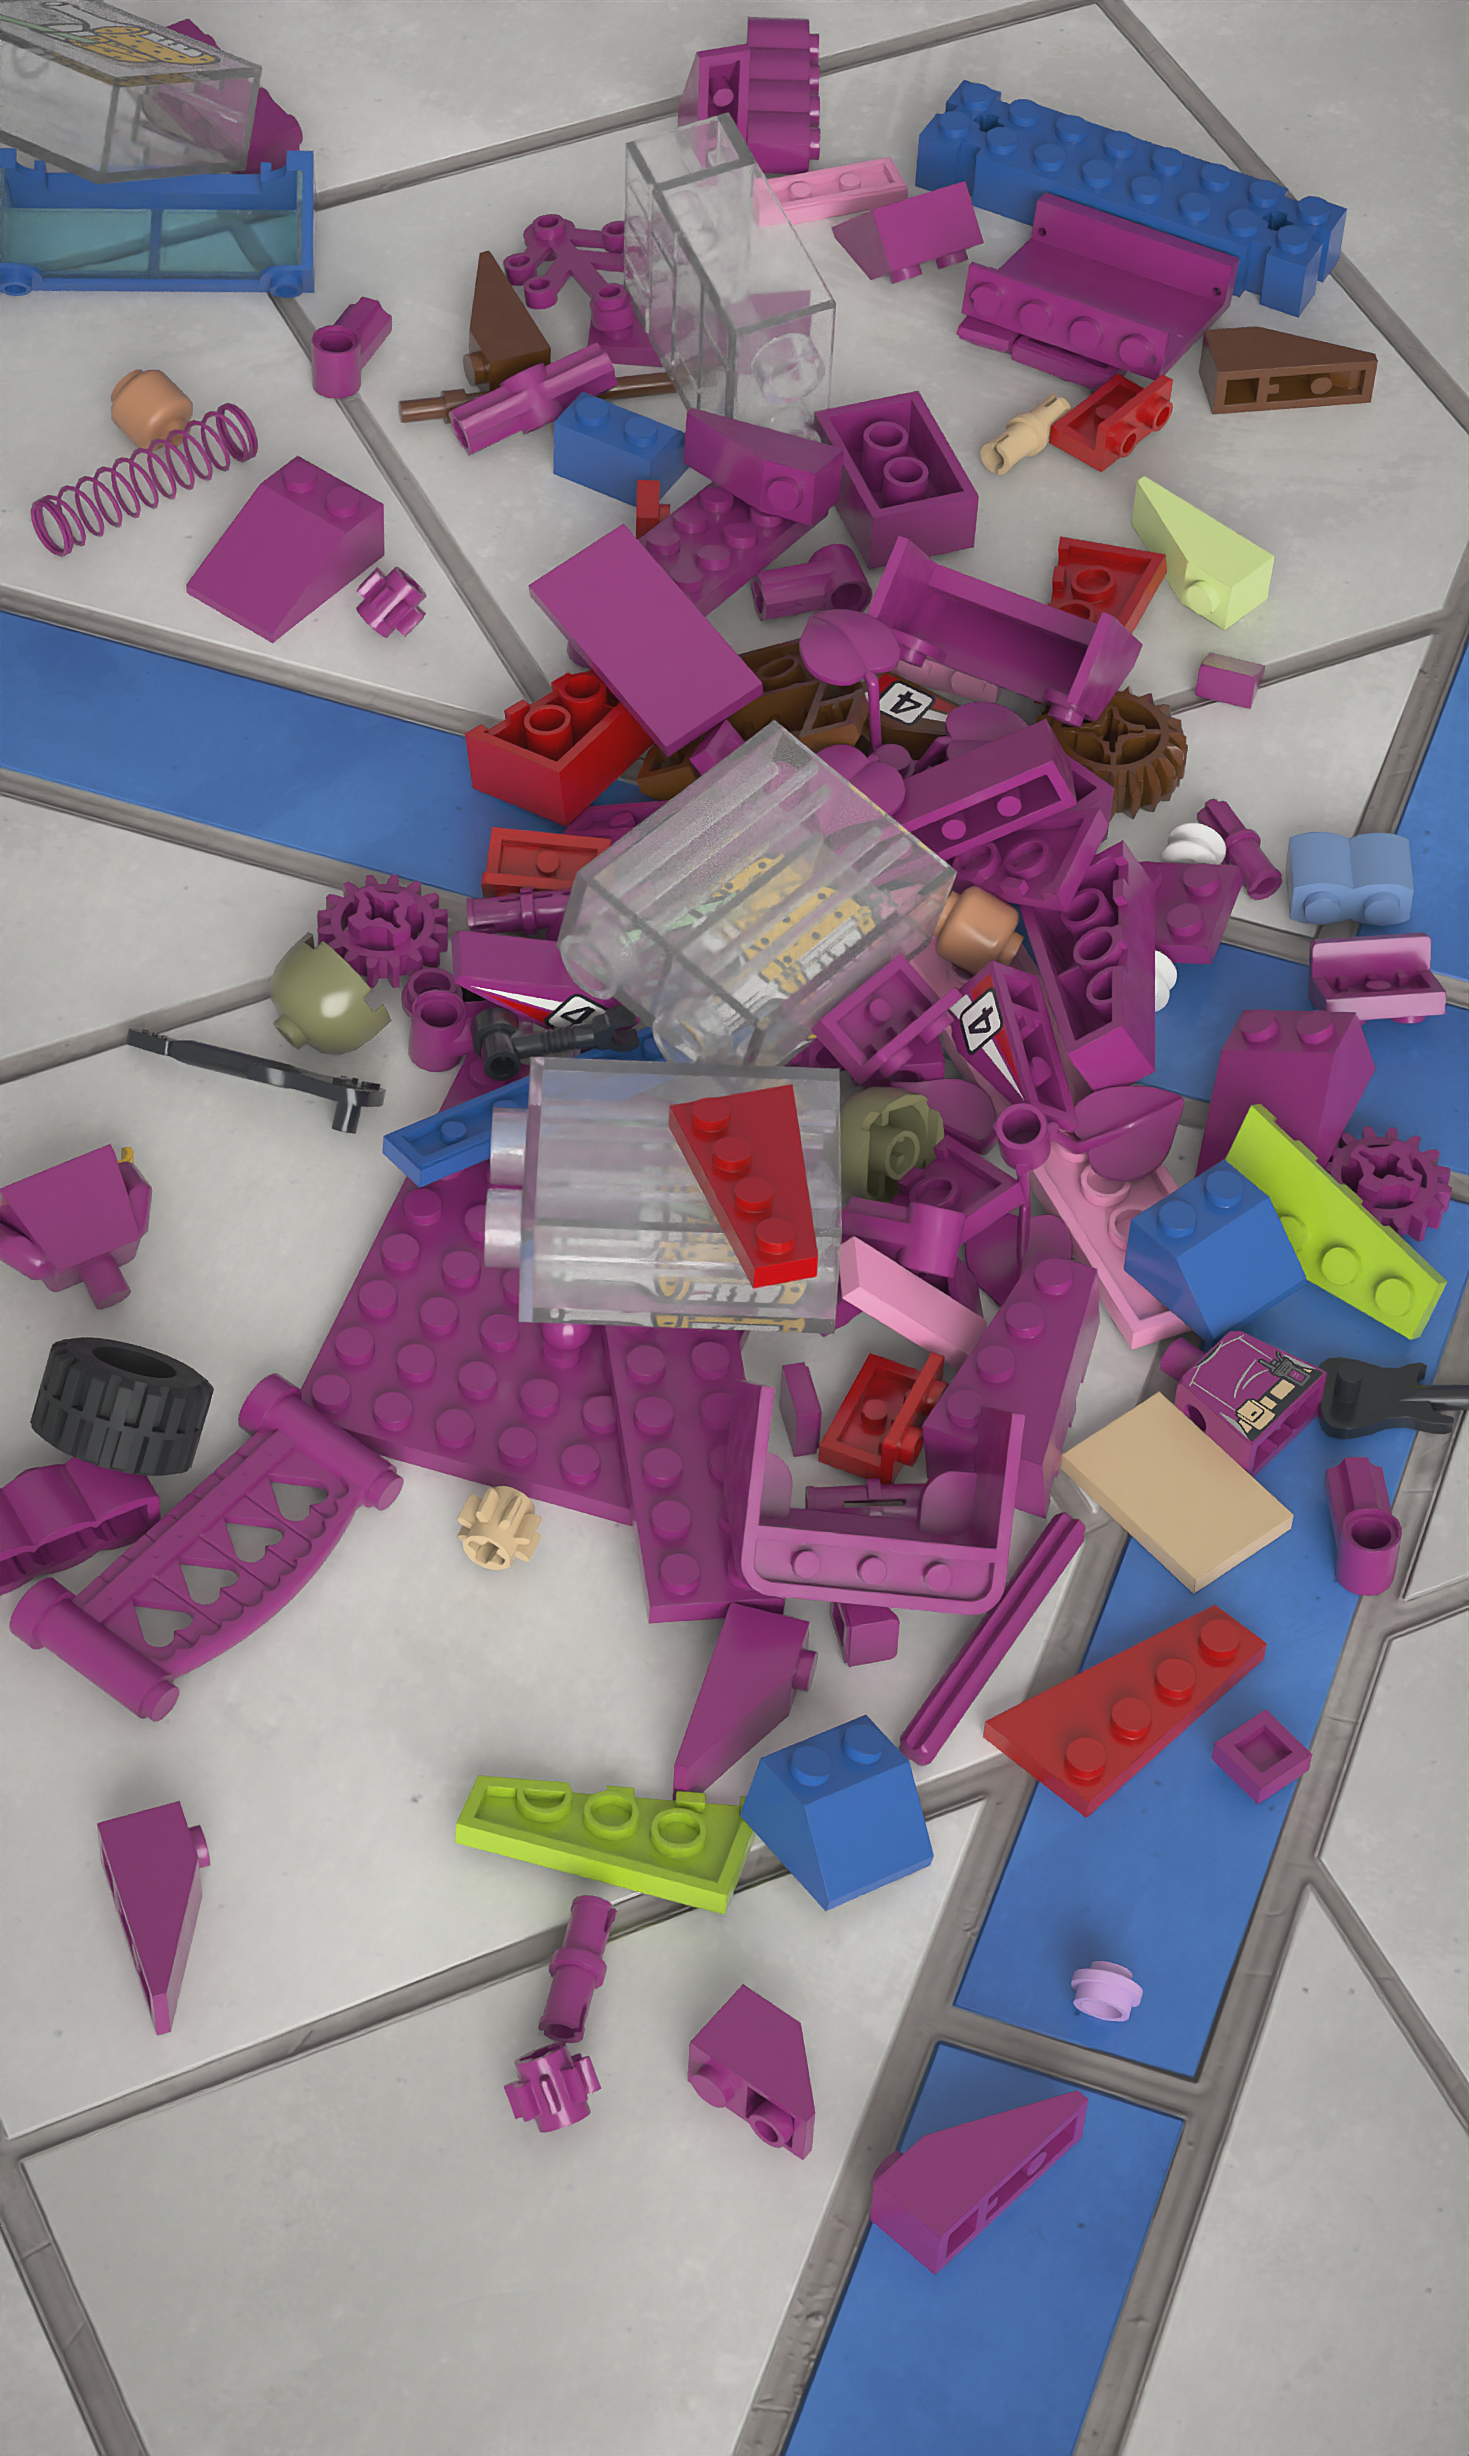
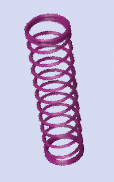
(225, 442)

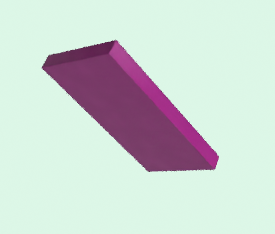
(645, 640)

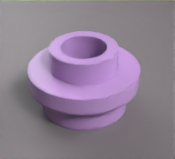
(1106, 1991)

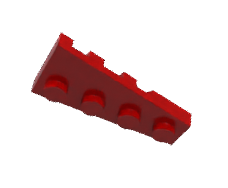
(1106, 580)
(754, 1178)
(1123, 1712)

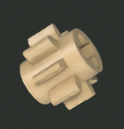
(499, 1527)

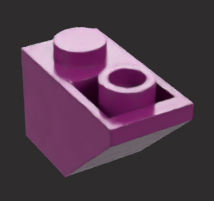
(757, 2068)

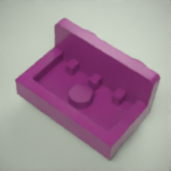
(1376, 977)
(881, 1020)

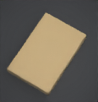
(1176, 1492)

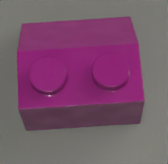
(912, 233)

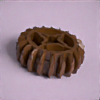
(1129, 747)

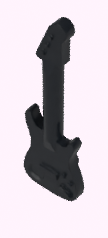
(347, 1092)
(1373, 1398)

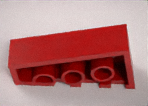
(558, 749)

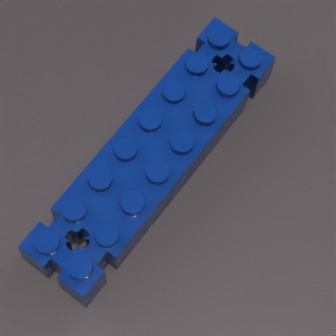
(1027, 150)

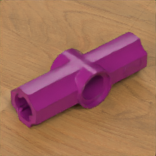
(532, 398)

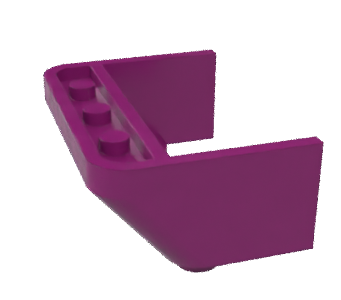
(1002, 636)
(940, 1562)

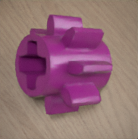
(391, 602)
(552, 2087)

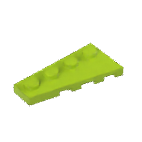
(1333, 1233)
(646, 1845)

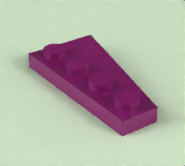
(955, 1182)

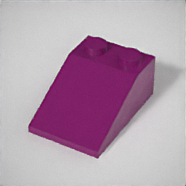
(290, 549)
(1299, 1067)

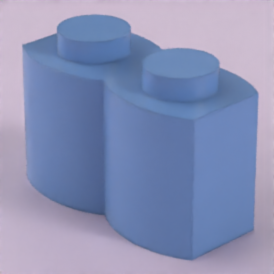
(1349, 878)

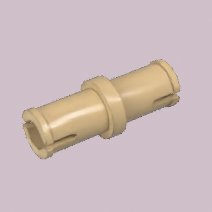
(1024, 435)

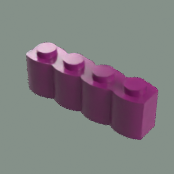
(783, 94)
(67, 1515)

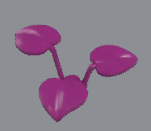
(852, 645)
(1120, 1127)

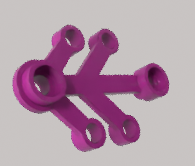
(556, 240)

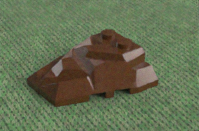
(793, 697)

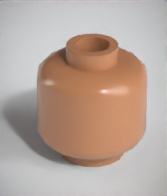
(150, 407)
(977, 930)

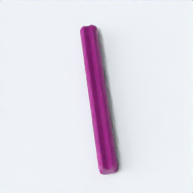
(991, 1639)

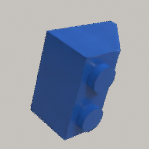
(614, 448)
(1214, 1253)
(840, 1812)

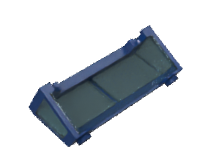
(159, 231)

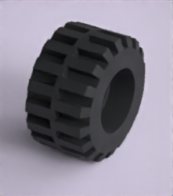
(121, 1406)

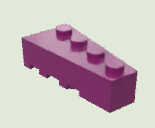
(1102, 969)
(1026, 1365)

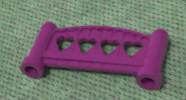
(288, 1445)

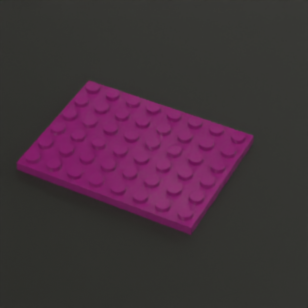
(444, 1372)

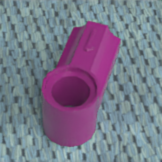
(346, 347)
(826, 582)
(442, 1029)
(913, 1236)
(1362, 1526)

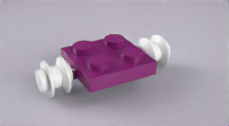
(1190, 901)

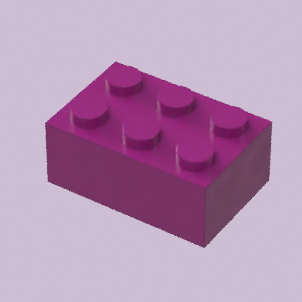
(899, 478)

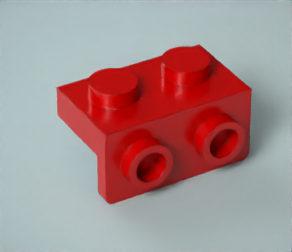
(1113, 420)
(536, 860)
(883, 1418)

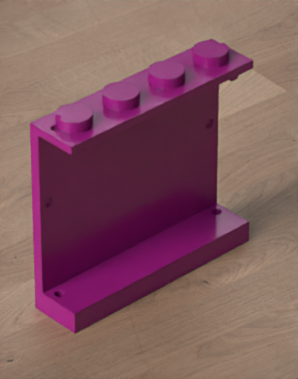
(1105, 288)

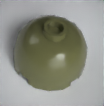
(323, 1000)
(883, 1138)

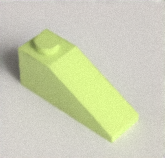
(1206, 561)

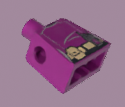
(1245, 1395)

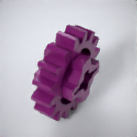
(384, 929)
(1393, 1180)

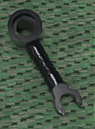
(501, 1044)

